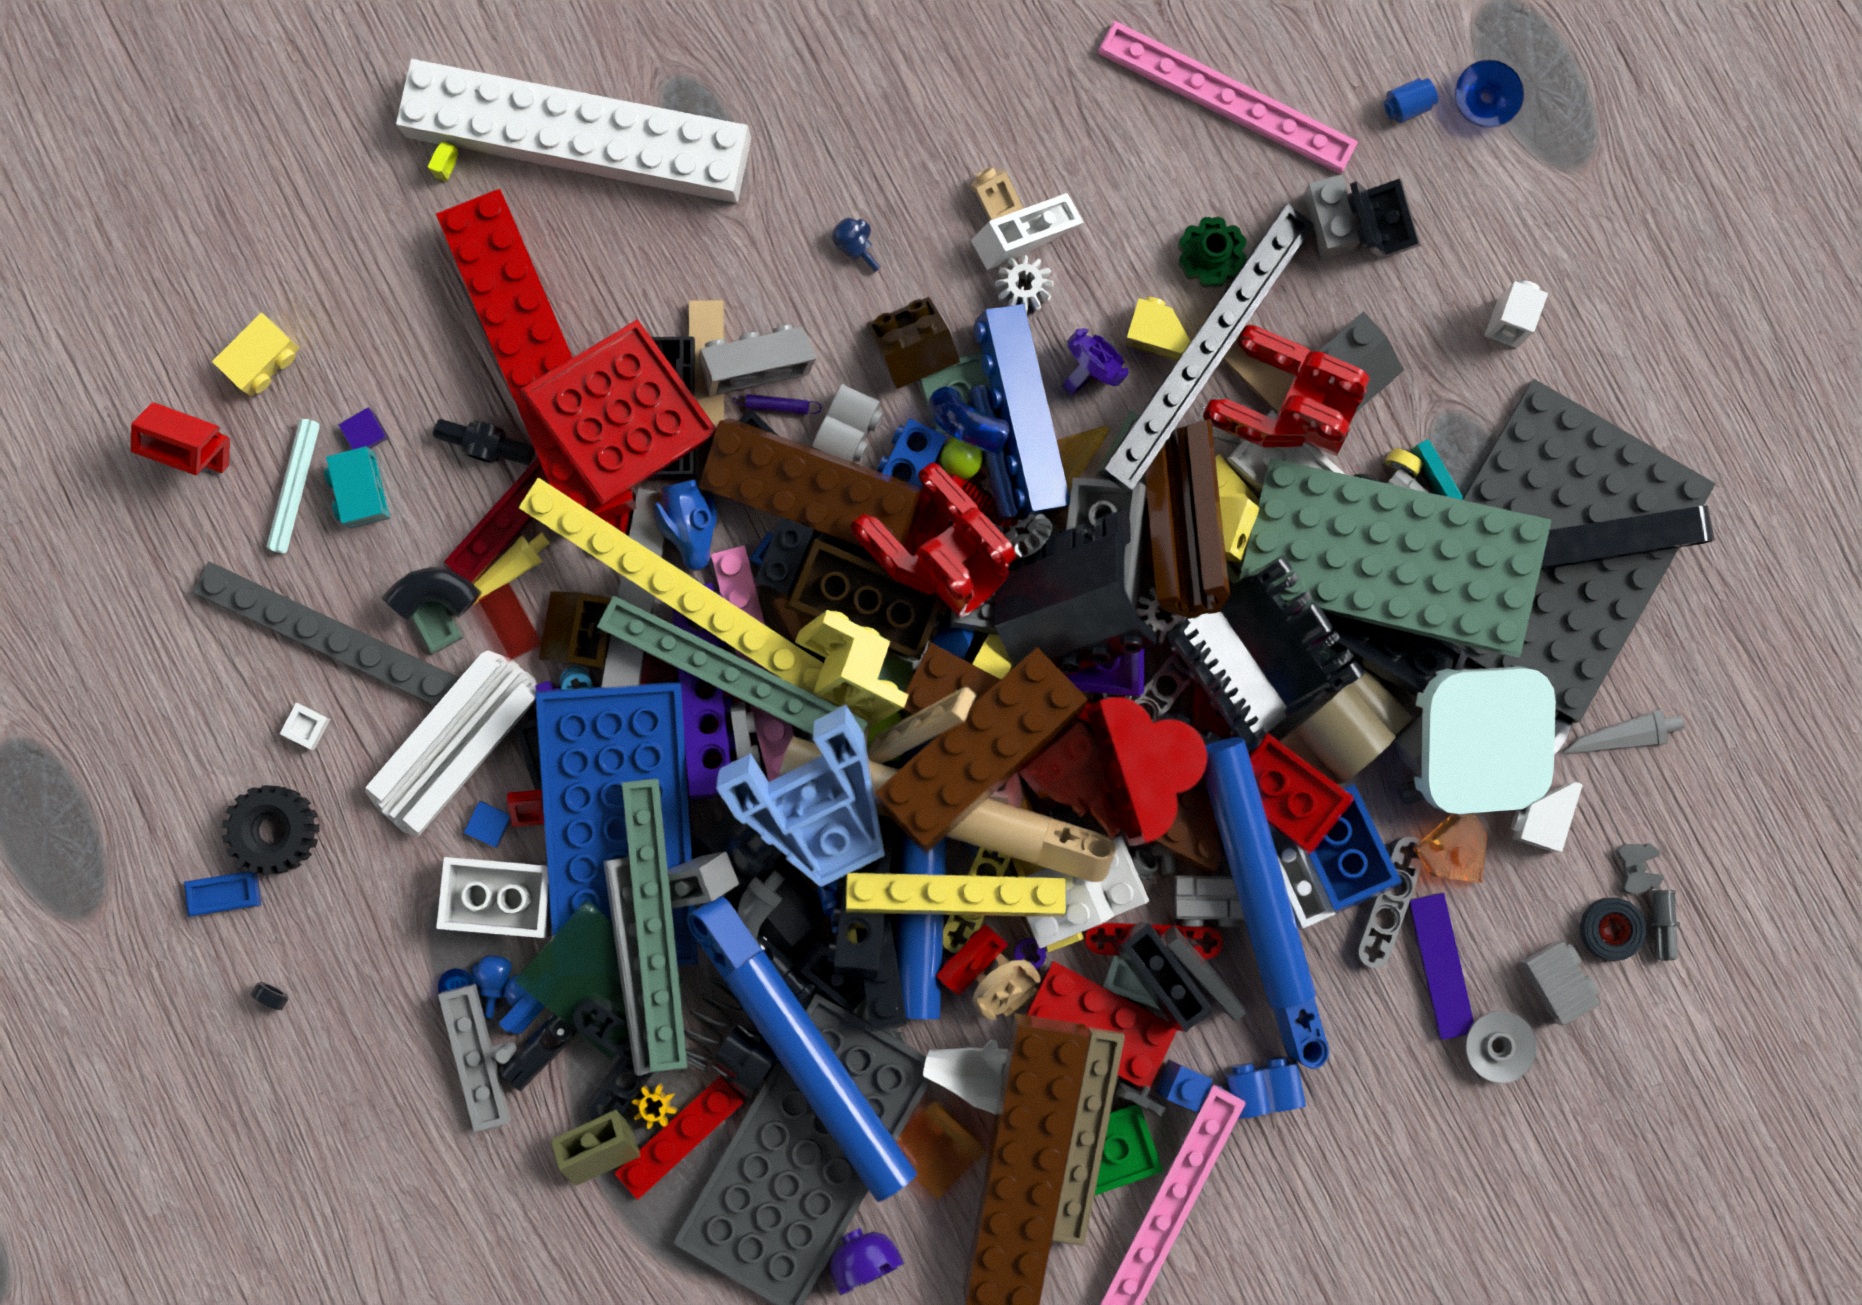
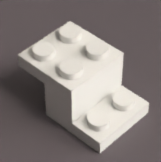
(1091, 902)

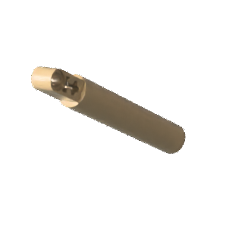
(1003, 827)

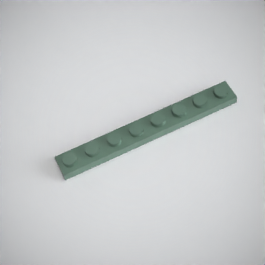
(715, 666)
(654, 925)

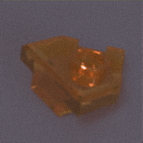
(1455, 849)

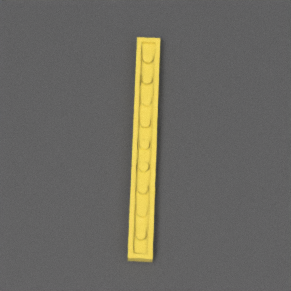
(672, 585)

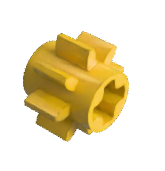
(655, 1096)

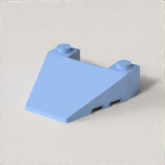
(818, 812)

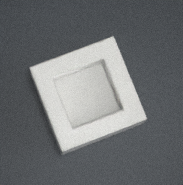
(305, 726)

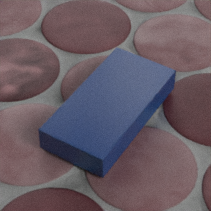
(222, 893)

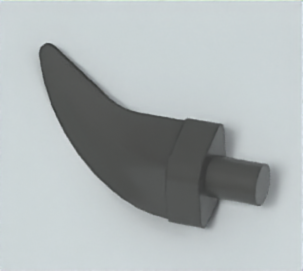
(759, 901)

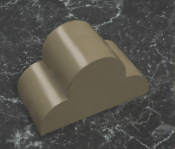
(1349, 728)

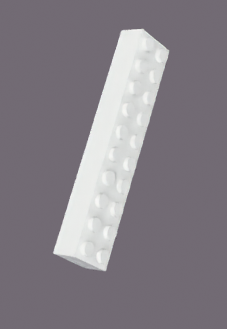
(574, 130)

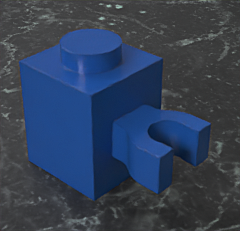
(1184, 1085)

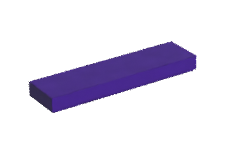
(1441, 965)

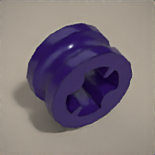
(1040, 951)

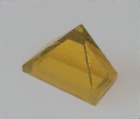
(1078, 451)

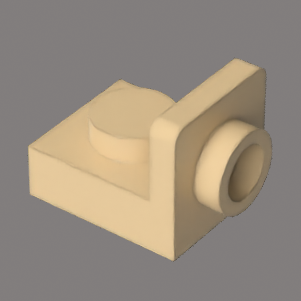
(995, 193)

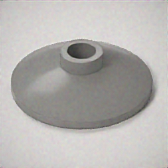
(1517, 1048)

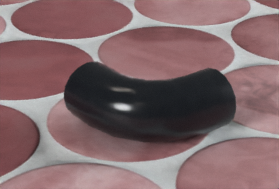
(428, 586)

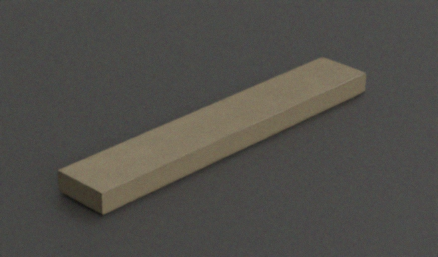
(1088, 1136)

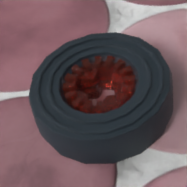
(1620, 912)

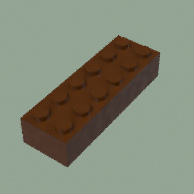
(805, 483)
(982, 752)

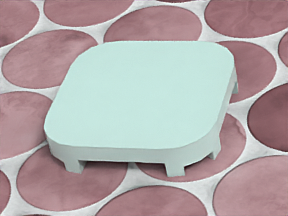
(1486, 739)

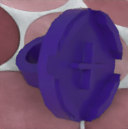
(1096, 359)

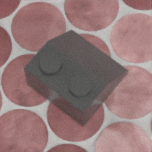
(1369, 349)

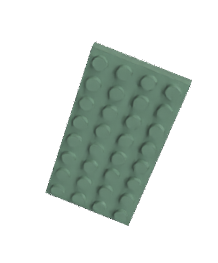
(1401, 555)

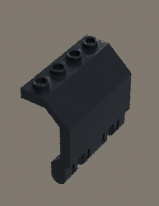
(1072, 600)
(1261, 656)

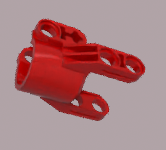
(1316, 405)
(960, 564)

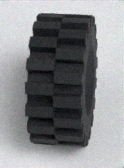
(245, 823)

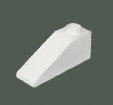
(1025, 230)

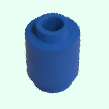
(1410, 100)

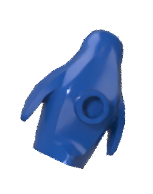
(687, 522)

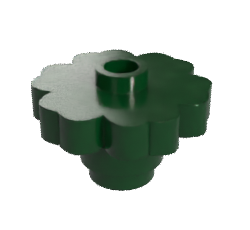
(1210, 267)

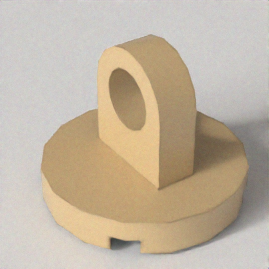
(1005, 988)

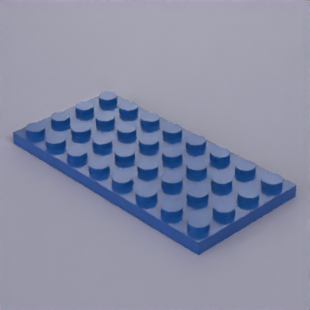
(586, 751)

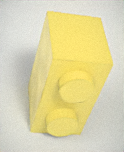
(256, 355)

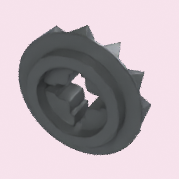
(1029, 535)

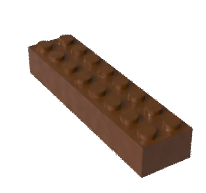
(1026, 1161)

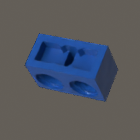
(904, 457)

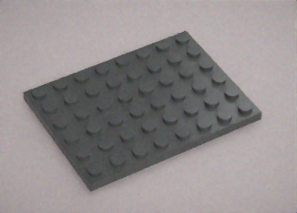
(1580, 471)

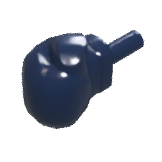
(852, 239)

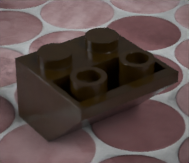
(913, 342)
(572, 630)

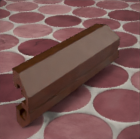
(1187, 524)

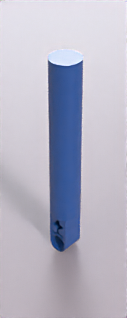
(1264, 899)
(920, 935)
(801, 1049)

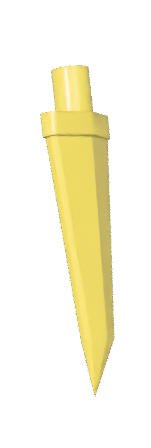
(512, 564)

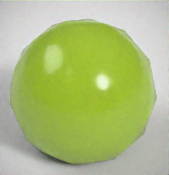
(960, 459)

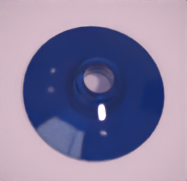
(1496, 80)

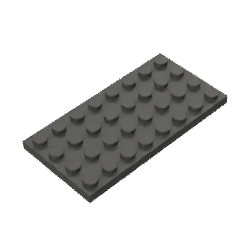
(784, 1181)

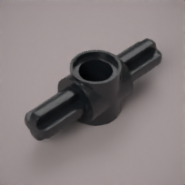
(483, 441)

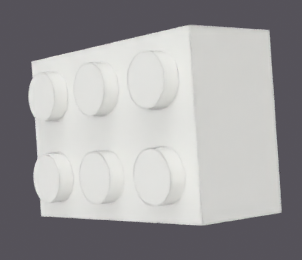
(494, 897)

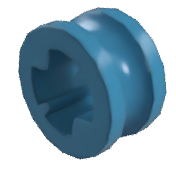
(572, 673)

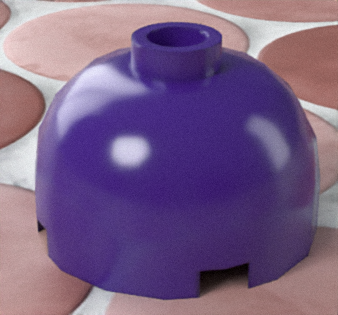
(863, 1260)

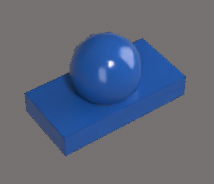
(524, 1008)

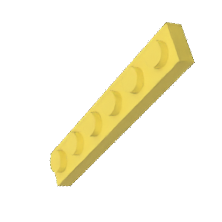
(955, 895)

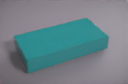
(1435, 471)

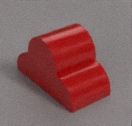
(1145, 764)

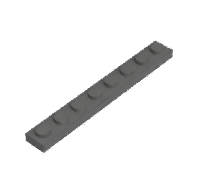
(324, 634)

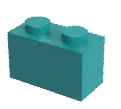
(356, 487)

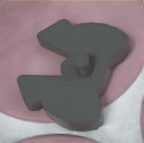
(1634, 869)
(1142, 1098)

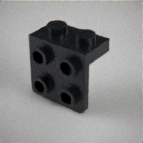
(1384, 218)

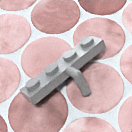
(476, 1057)

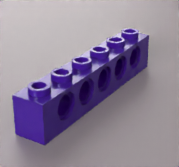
(695, 711)

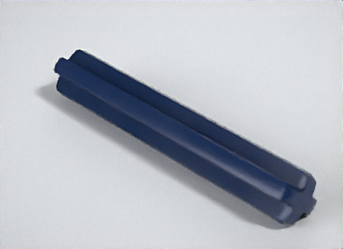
(995, 463)

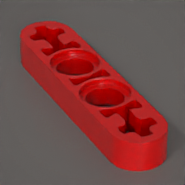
(1197, 933)

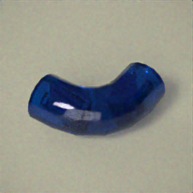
(966, 422)

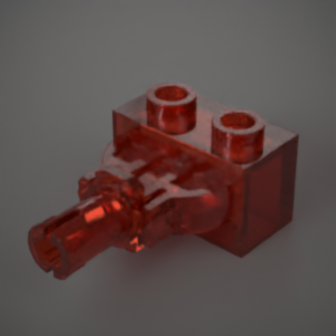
(1075, 777)

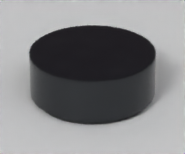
(269, 996)

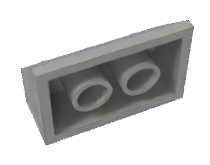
(756, 359)

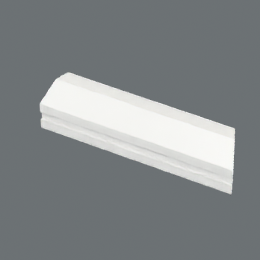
(452, 742)

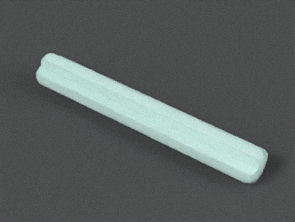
(293, 486)

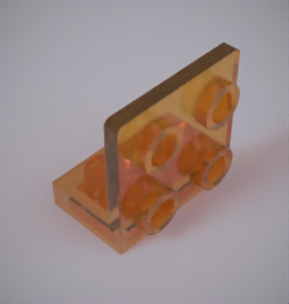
(939, 1148)

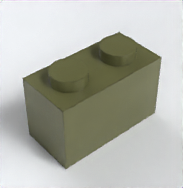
(595, 1147)

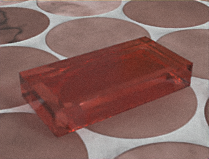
(510, 621)

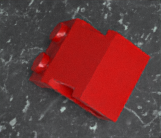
(179, 440)

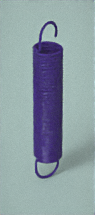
(777, 404)

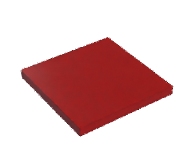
(619, 412)

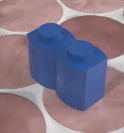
(1267, 1087)

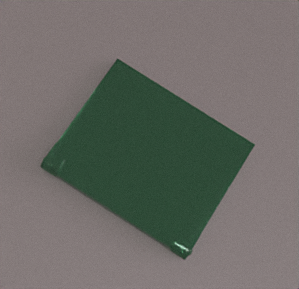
(578, 965)

